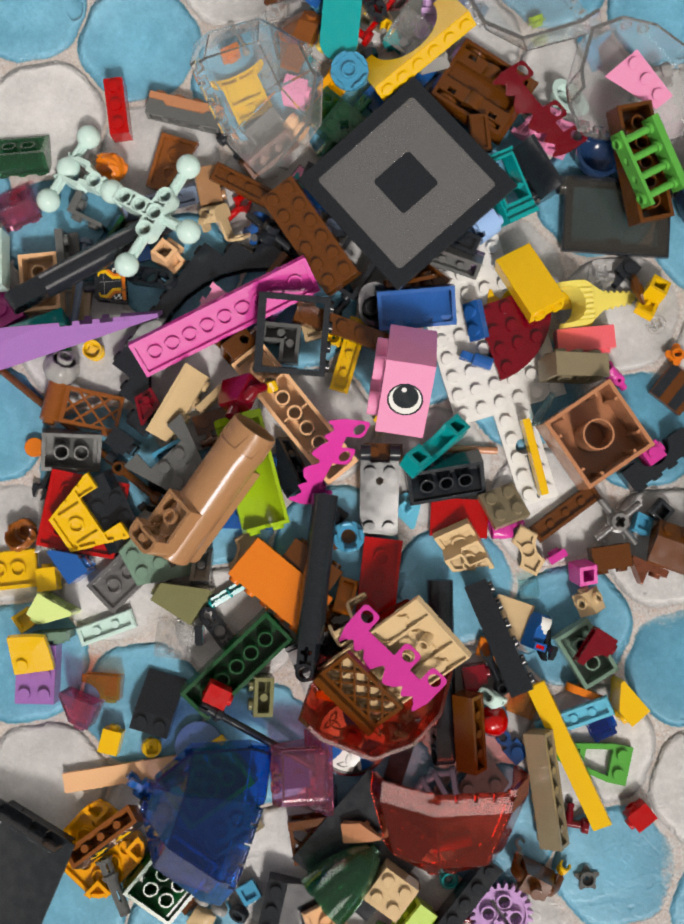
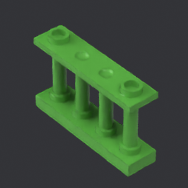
(666, 156)

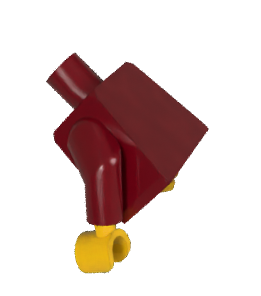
(240, 392)

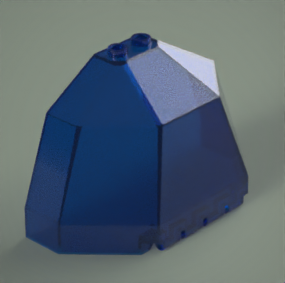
(203, 815)

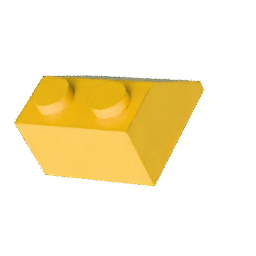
(626, 703)

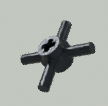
(268, 232)

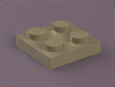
(503, 506)

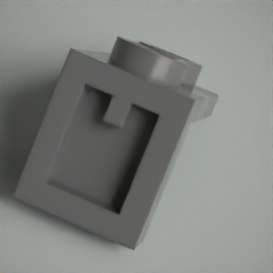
(78, 204)

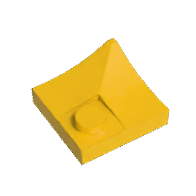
(30, 653)

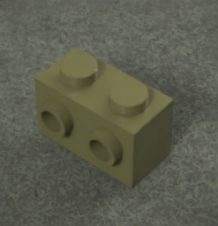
(261, 695)

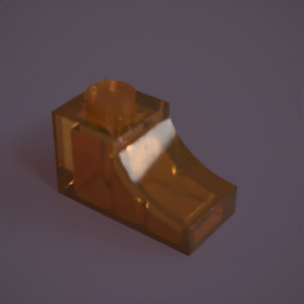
(107, 684)

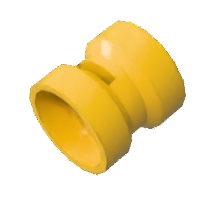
(90, 349)

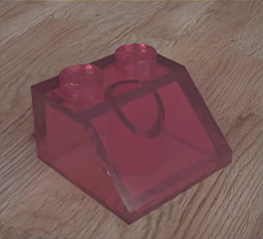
(19, 208)
(80, 707)

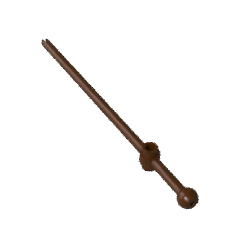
(153, 495)

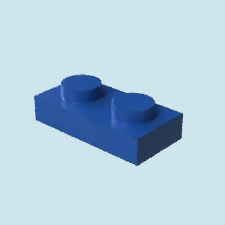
(475, 320)

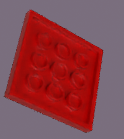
(59, 487)

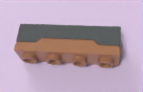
(181, 111)

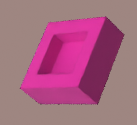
(555, 555)

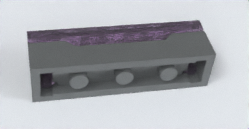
(460, 262)

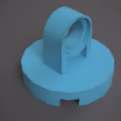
(349, 70)

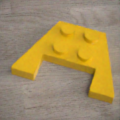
(77, 523)

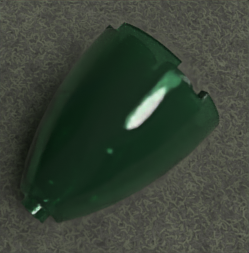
(343, 880)

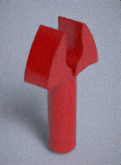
(238, 208)

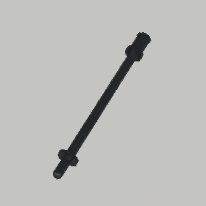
(218, 715)

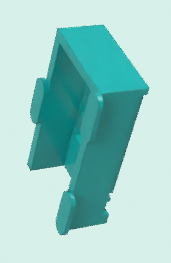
(525, 204)

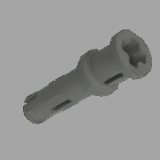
(111, 878)

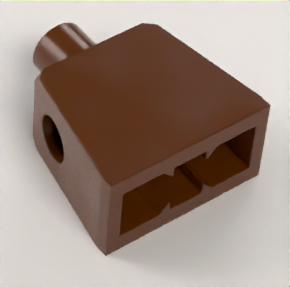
(234, 346)

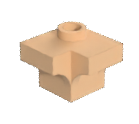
(168, 255)

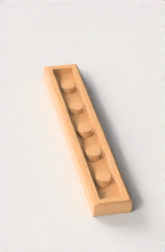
(113, 774)

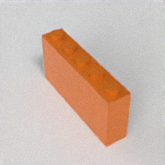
(271, 580)

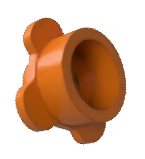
(670, 354)

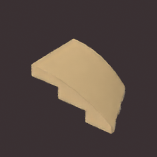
(462, 547)

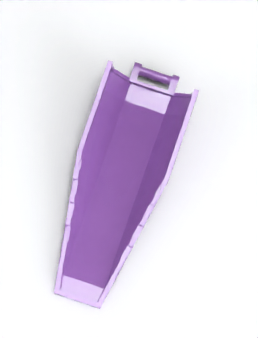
(30, 342)

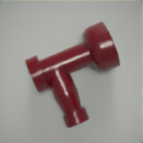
(583, 824)

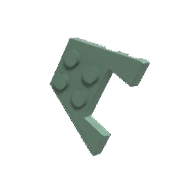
(149, 568)

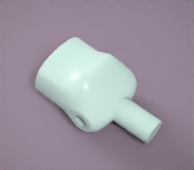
(492, 698)

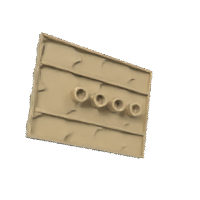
(425, 632)

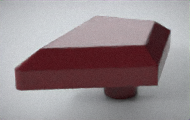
(146, 405)

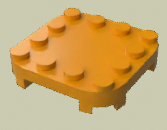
(125, 854)

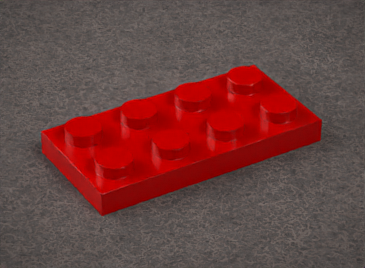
(379, 573)

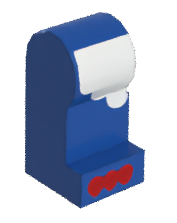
(536, 631)

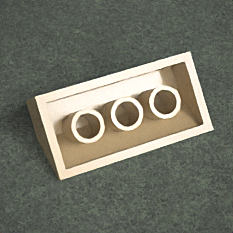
(180, 399)

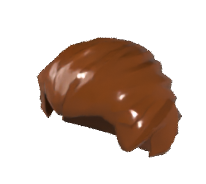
(20, 534)

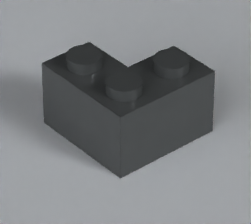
(288, 338)

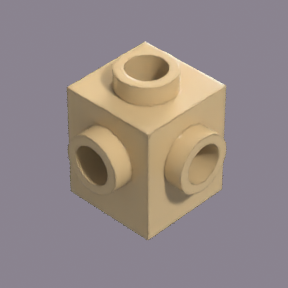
(588, 601)

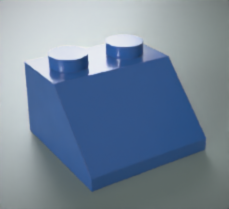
(72, 565)

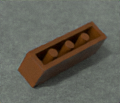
(469, 732)

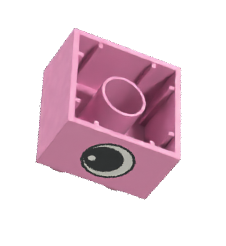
(403, 380)

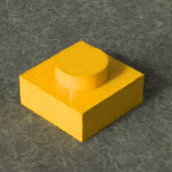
(23, 621)

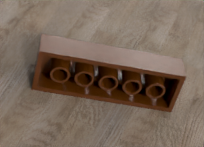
(629, 118)
(311, 235)

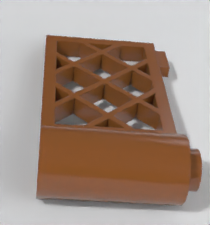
(56, 403)

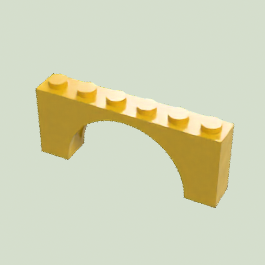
(451, 24)

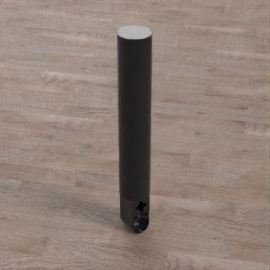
(73, 269)
(315, 583)
(442, 734)

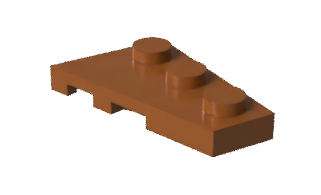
(166, 156)

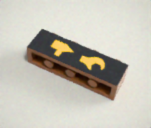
(106, 836)

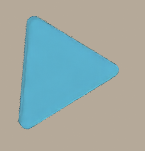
(407, 513)

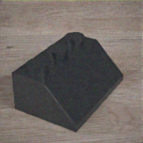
(537, 170)

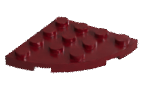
(511, 337)

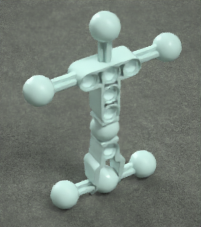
(114, 192)

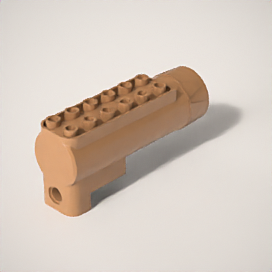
(193, 517)

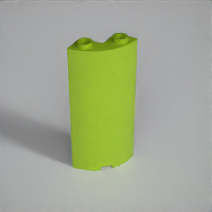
(264, 502)

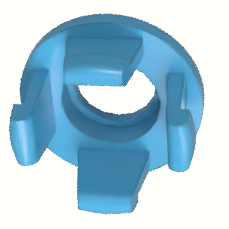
(348, 547)

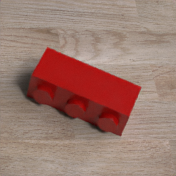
(118, 109)

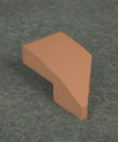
(359, 832)

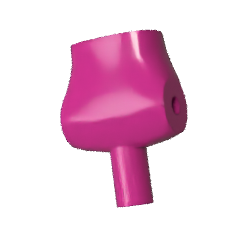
(616, 377)
(505, 532)

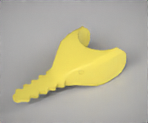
(590, 301)

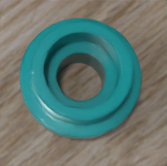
(448, 884)

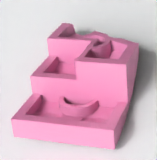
(523, 132)

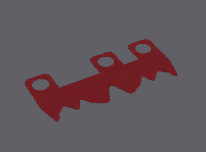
(542, 120)

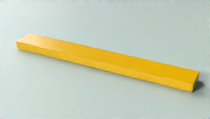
(570, 756)

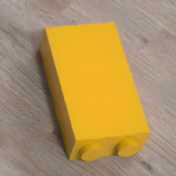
(529, 283)

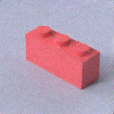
(586, 338)

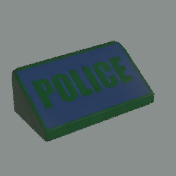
(116, 224)

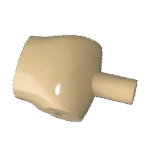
(201, 916)

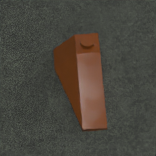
(304, 26)

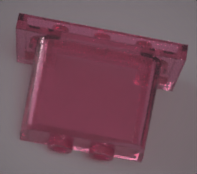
(303, 774)

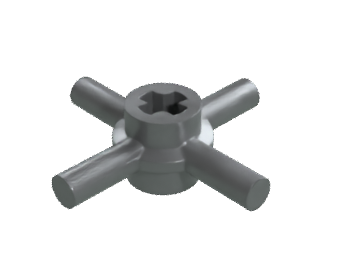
(611, 521)

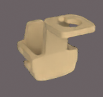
(220, 214)
(336, 634)

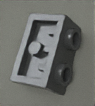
(66, 244)

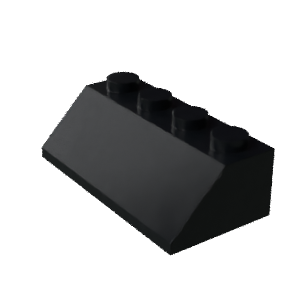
(448, 478)

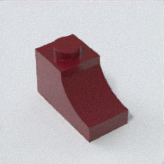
(595, 644)
(474, 675)

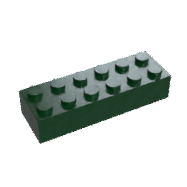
(239, 658)

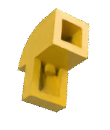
(654, 293)

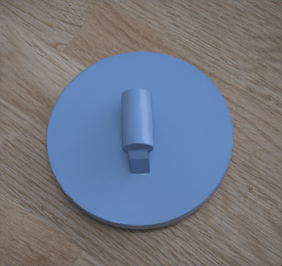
(195, 733)

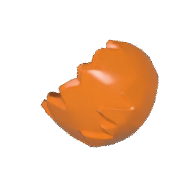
(111, 165)

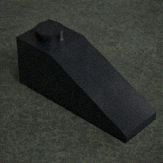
(289, 466)

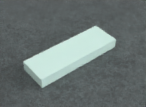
(106, 627)

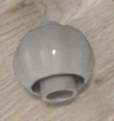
(61, 367)

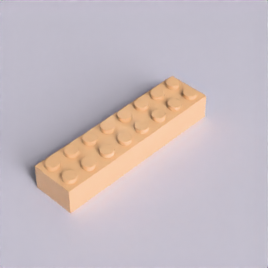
(293, 412)

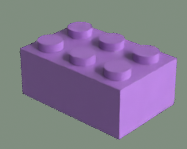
(40, 686)

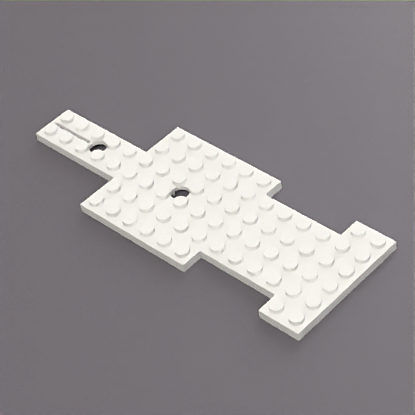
(479, 392)

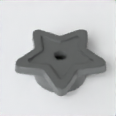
(590, 882)

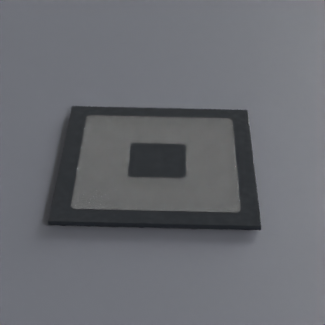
(407, 183)

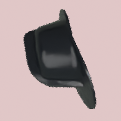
(368, 303)

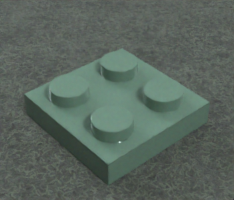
(57, 635)

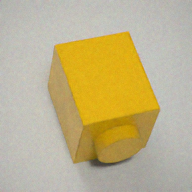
(48, 578)
(111, 739)

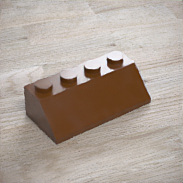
(667, 546)

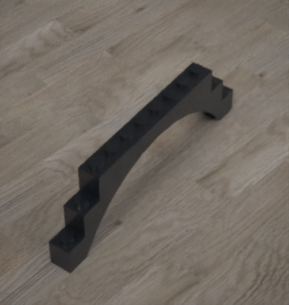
(200, 272)

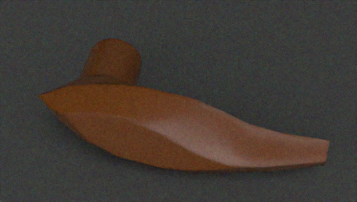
(637, 288)

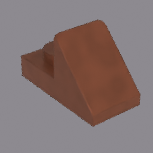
(641, 568)

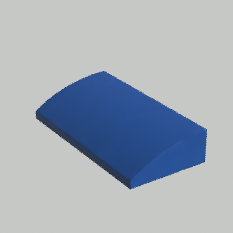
(417, 306)

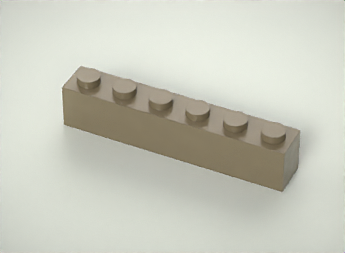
(546, 789)

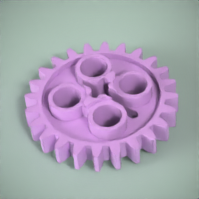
(515, 904)

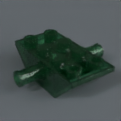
(338, 113)

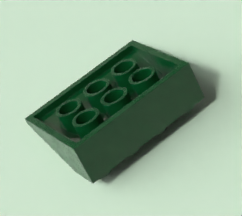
(155, 892)

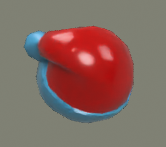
(495, 721)

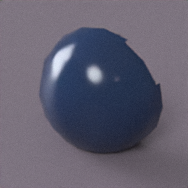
(595, 158)

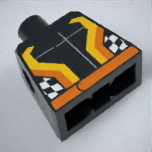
(108, 287)

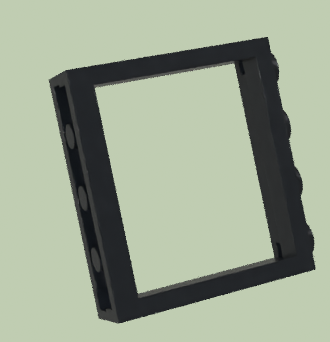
(326, 328)

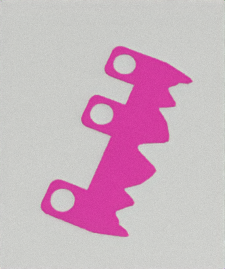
(328, 454)
(396, 670)

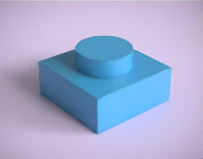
(641, 524)
(248, 891)

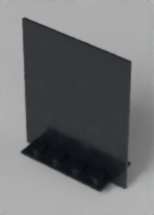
(328, 839)
(30, 863)

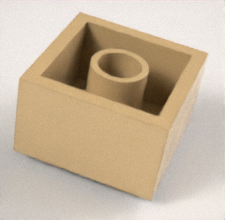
(392, 890)

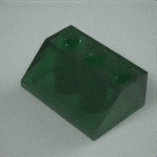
(25, 156)

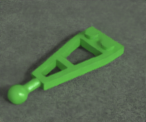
(618, 761)

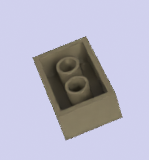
(573, 366)

